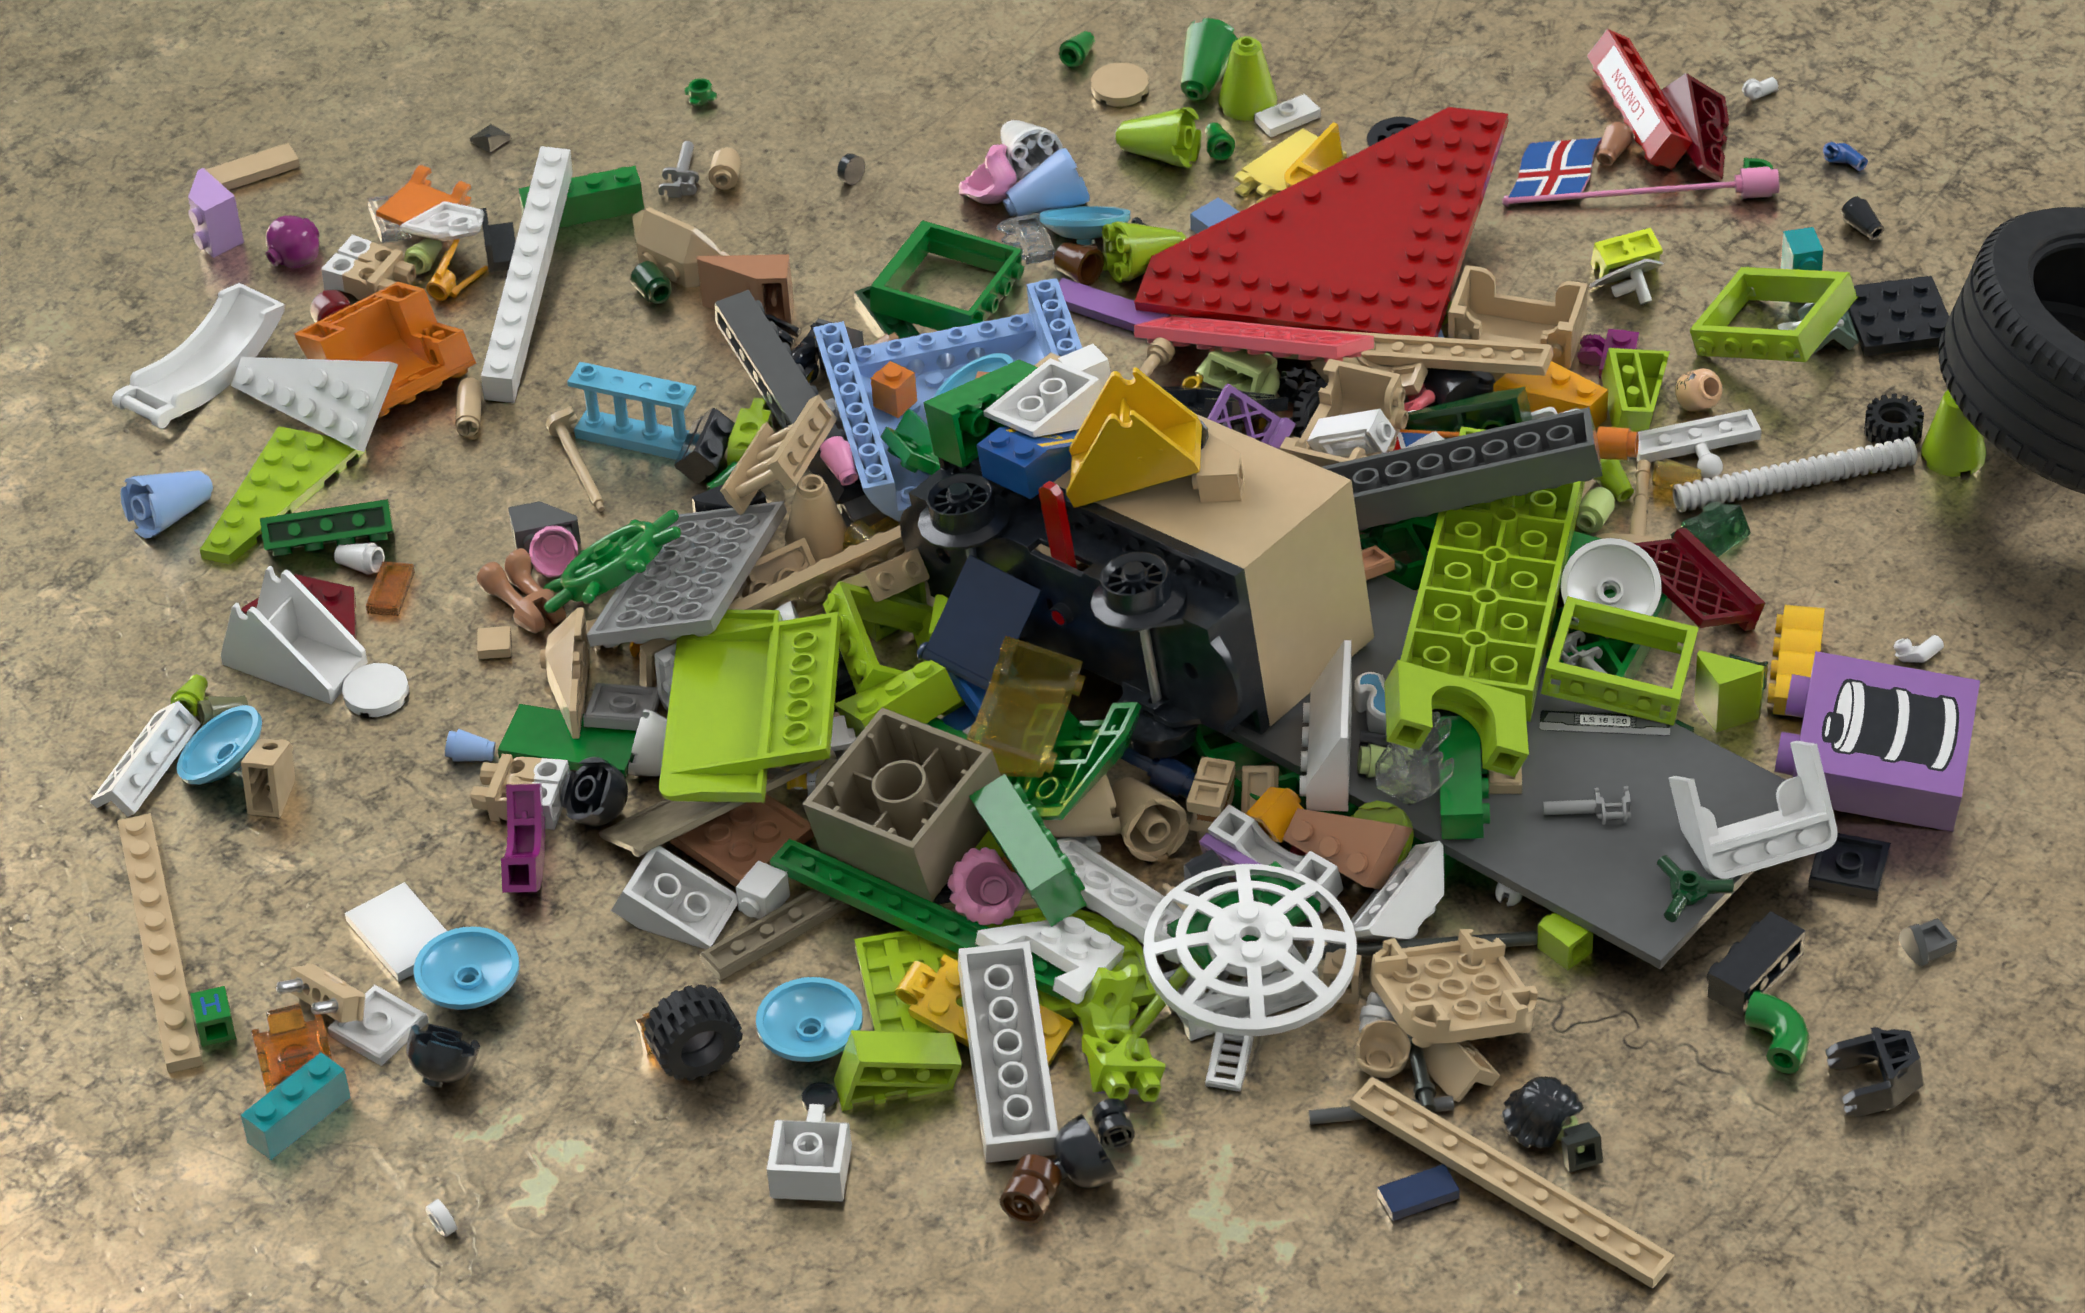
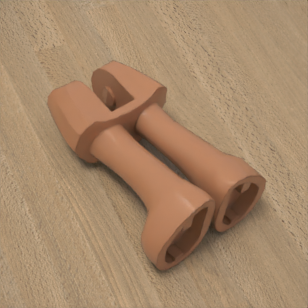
(518, 571)

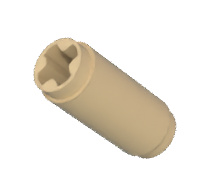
(468, 407)

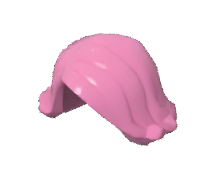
(990, 179)
(985, 887)

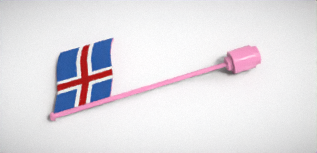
(1564, 167)

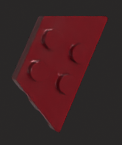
(335, 597)

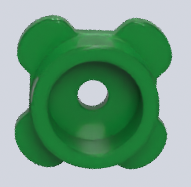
(700, 91)

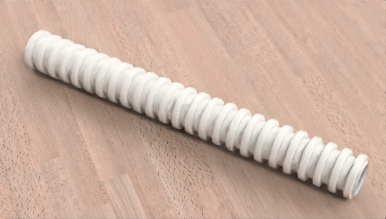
(1795, 474)

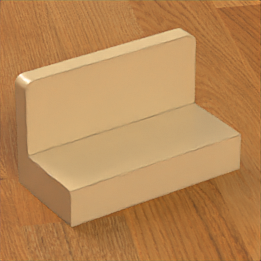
(1458, 1067)

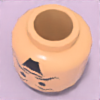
(1698, 390)

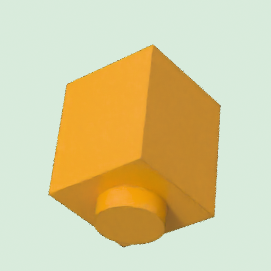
(1275, 811)

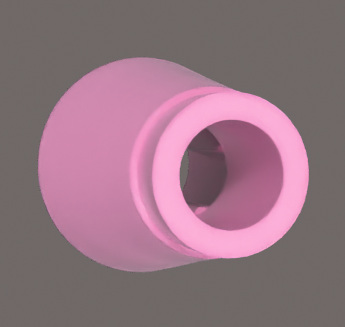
(839, 459)

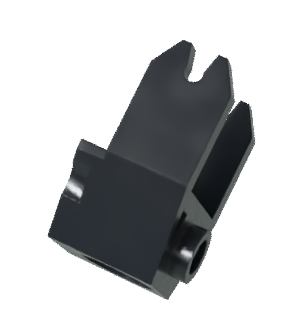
(1897, 1062)

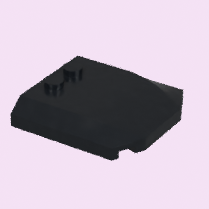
(1203, 400)

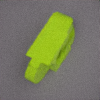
(746, 427)

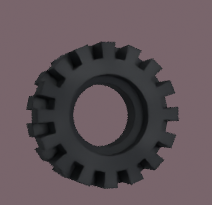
(1893, 409)

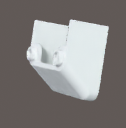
(1797, 829)

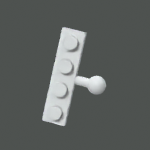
(1699, 438)

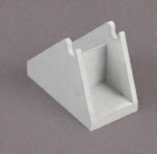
(291, 640)

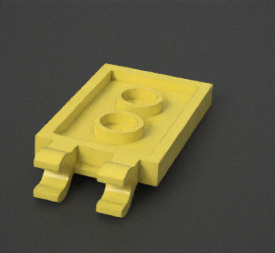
(1269, 169)

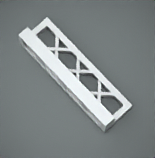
(147, 759)

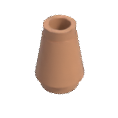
(1614, 142)

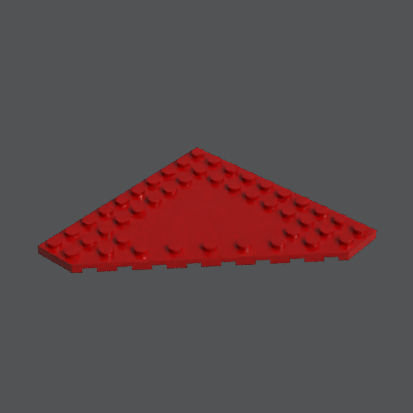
(1348, 247)

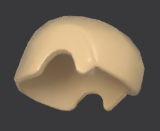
(1382, 1049)

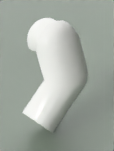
(1755, 89)
(1907, 653)

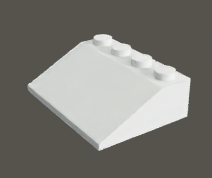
(1328, 736)

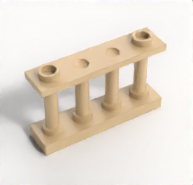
(779, 454)

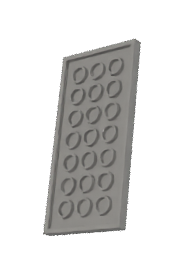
(690, 578)

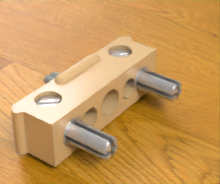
(325, 993)

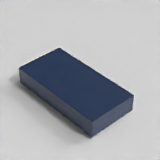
(1418, 1192)

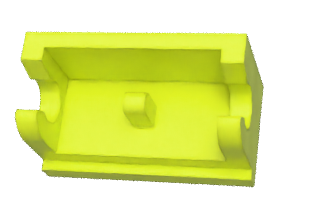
(1625, 250)

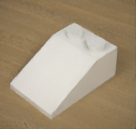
(1047, 400)
(675, 900)

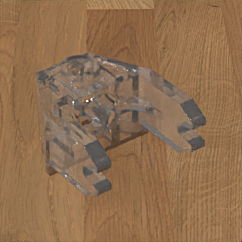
(1413, 773)

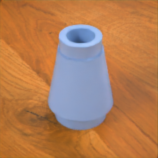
(468, 747)

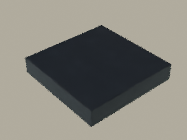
(1851, 866)

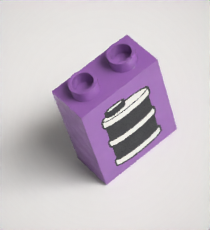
(1885, 737)

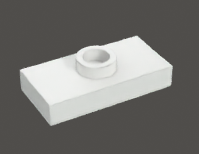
(1287, 115)

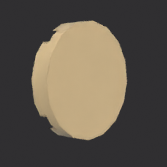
(1119, 84)

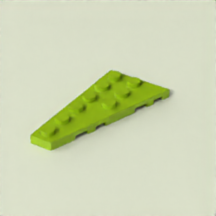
(279, 482)

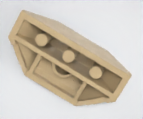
(671, 245)

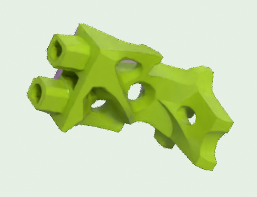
(1108, 1023)

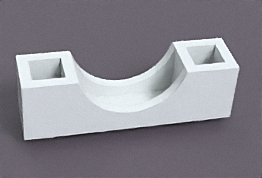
(1248, 838)

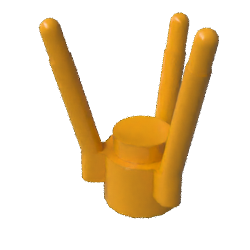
(444, 281)

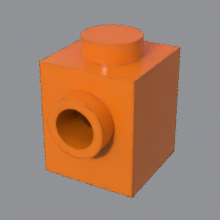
(894, 389)

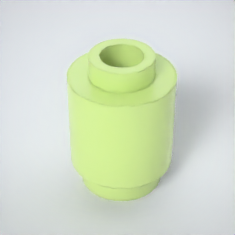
(1595, 509)

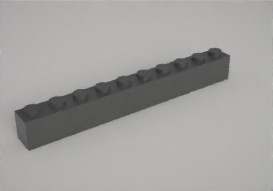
(778, 377)

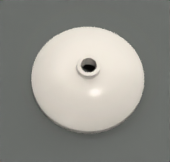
(1614, 566)

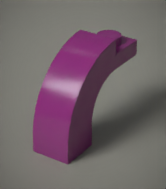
(525, 848)

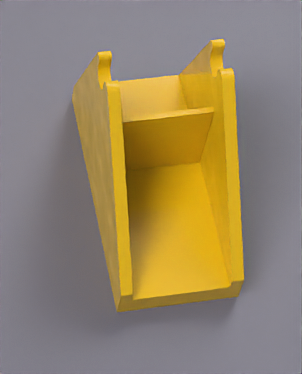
(1132, 441)

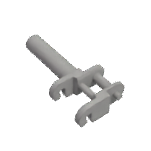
(682, 178)
(1583, 658)
(1595, 805)

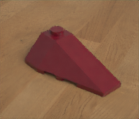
(1704, 118)

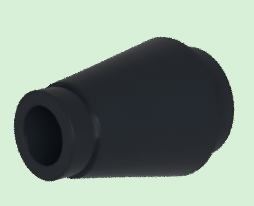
(1861, 216)

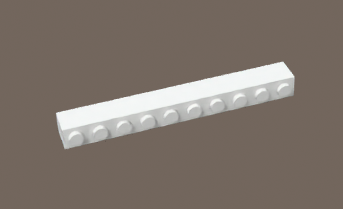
(526, 275)

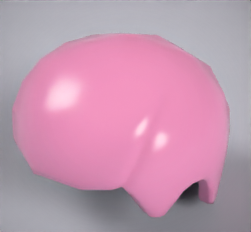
(552, 550)

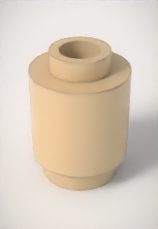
(725, 168)

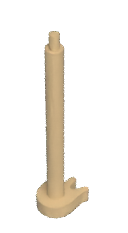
(561, 425)

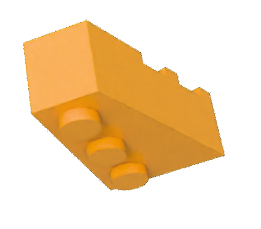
(1559, 390)

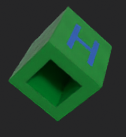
(213, 1016)

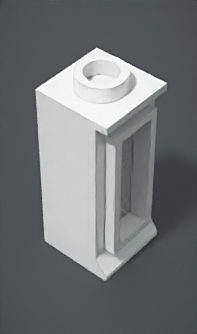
(1345, 432)

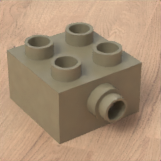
(902, 802)

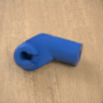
(1844, 154)

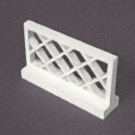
(1240, 1007)

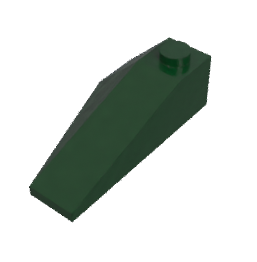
(1477, 412)

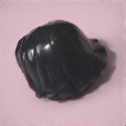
(1539, 1111)

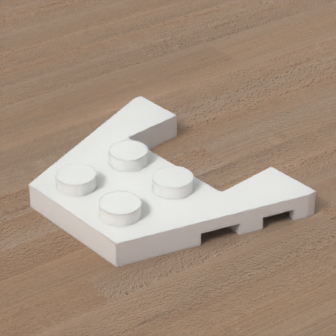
(1066, 945)

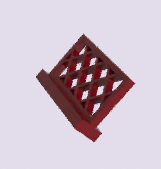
(1712, 582)

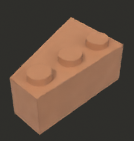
(1358, 846)

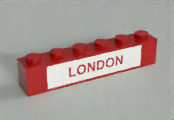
(1639, 99)

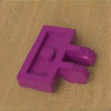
(1595, 347)

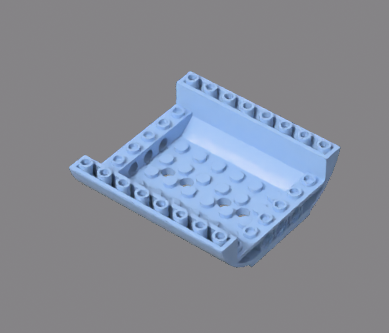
(933, 359)

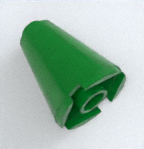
(1205, 56)

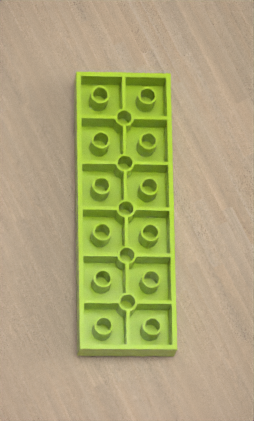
(1494, 588)

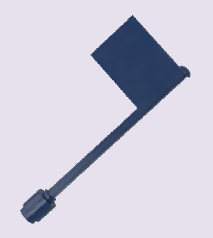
(969, 639)

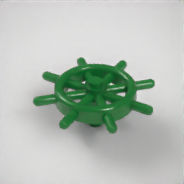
(612, 560)

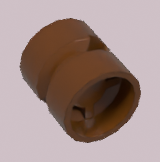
(1030, 1189)

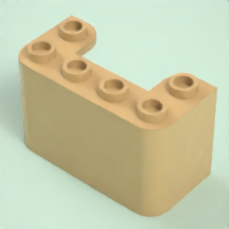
(1489, 316)
(1348, 391)

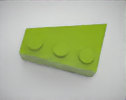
(1633, 385)

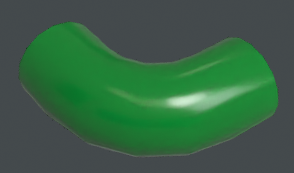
(1786, 1027)

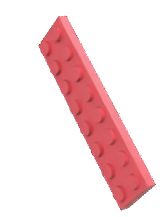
(1255, 338)

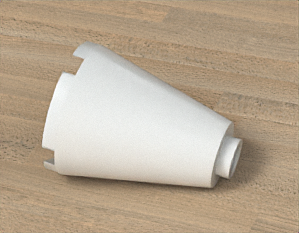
(648, 745)

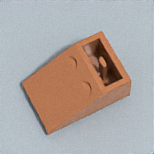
(763, 275)

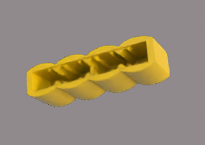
(1800, 638)

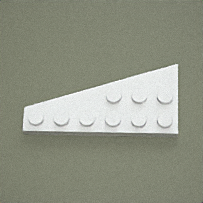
(328, 395)

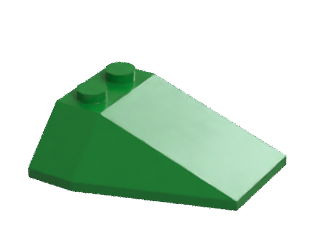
(1083, 757)

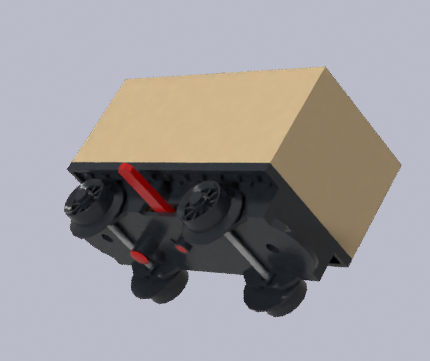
(1175, 599)

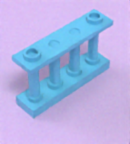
(627, 432)

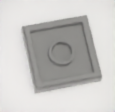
(620, 706)

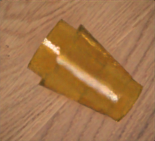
(1668, 473)

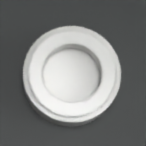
(441, 1218)

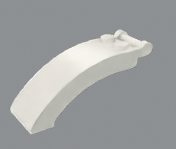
(205, 360)

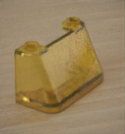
(1026, 707)

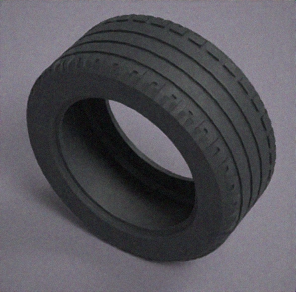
(2019, 343)

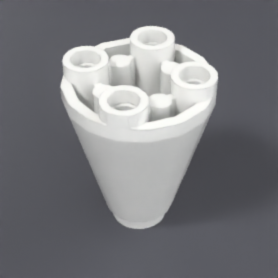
(1027, 145)

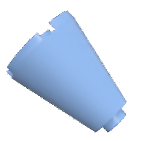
(1048, 187)
(163, 499)

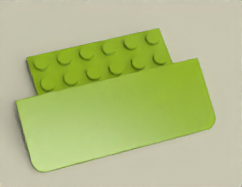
(748, 703)

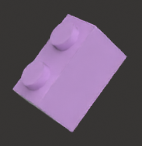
(213, 215)

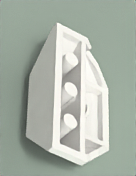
(1406, 897)

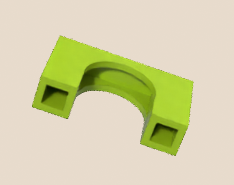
(1493, 712)

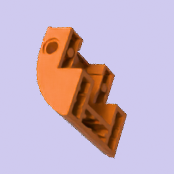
(393, 328)

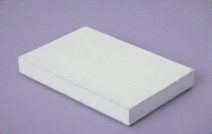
(395, 928)

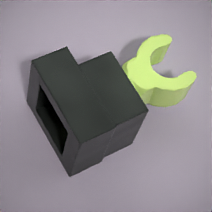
(1580, 1145)

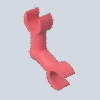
(1420, 400)

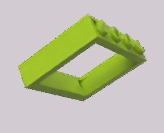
(1828, 289)
(857, 603)
(1613, 691)

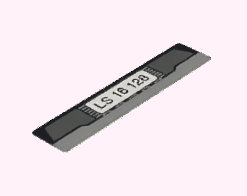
(1600, 723)

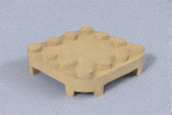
(1452, 990)

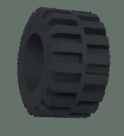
(693, 1032)

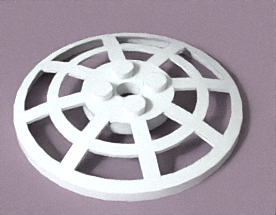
(1250, 957)

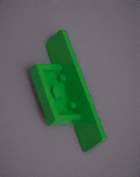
(912, 444)

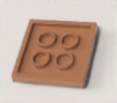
(743, 836)

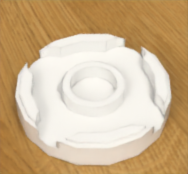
(375, 689)

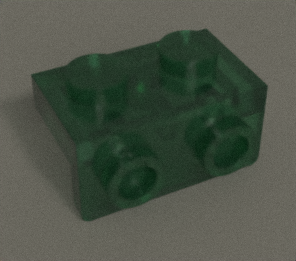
(1718, 527)

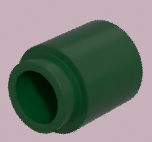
(651, 282)

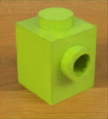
(1564, 940)

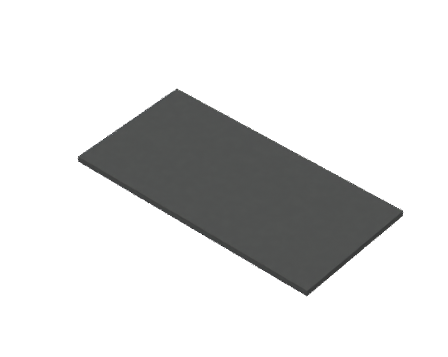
(1568, 862)

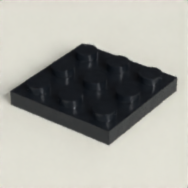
(1898, 315)

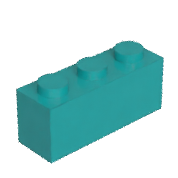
(295, 1106)

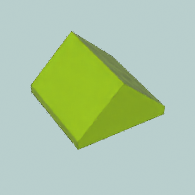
(1727, 690)

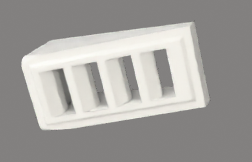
(1242, 1061)

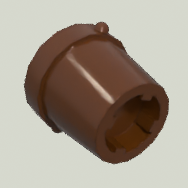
(1079, 262)

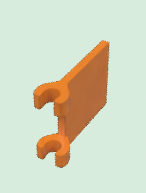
(419, 197)

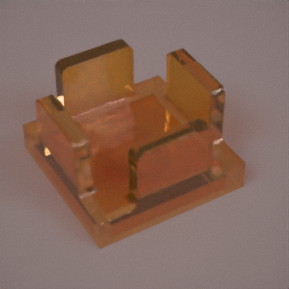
(288, 1044)

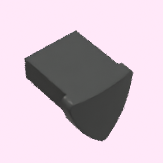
(1927, 941)

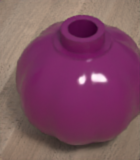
(292, 241)

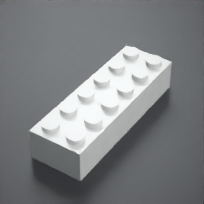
(1007, 1051)

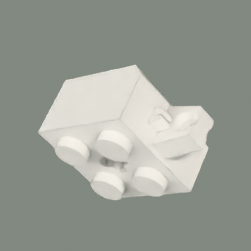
(809, 1158)

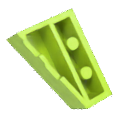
(916, 694)
(894, 1064)

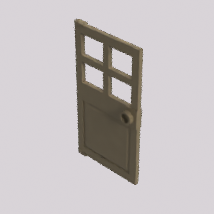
(673, 818)

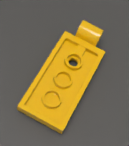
(934, 998)

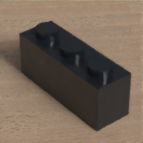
(1755, 962)

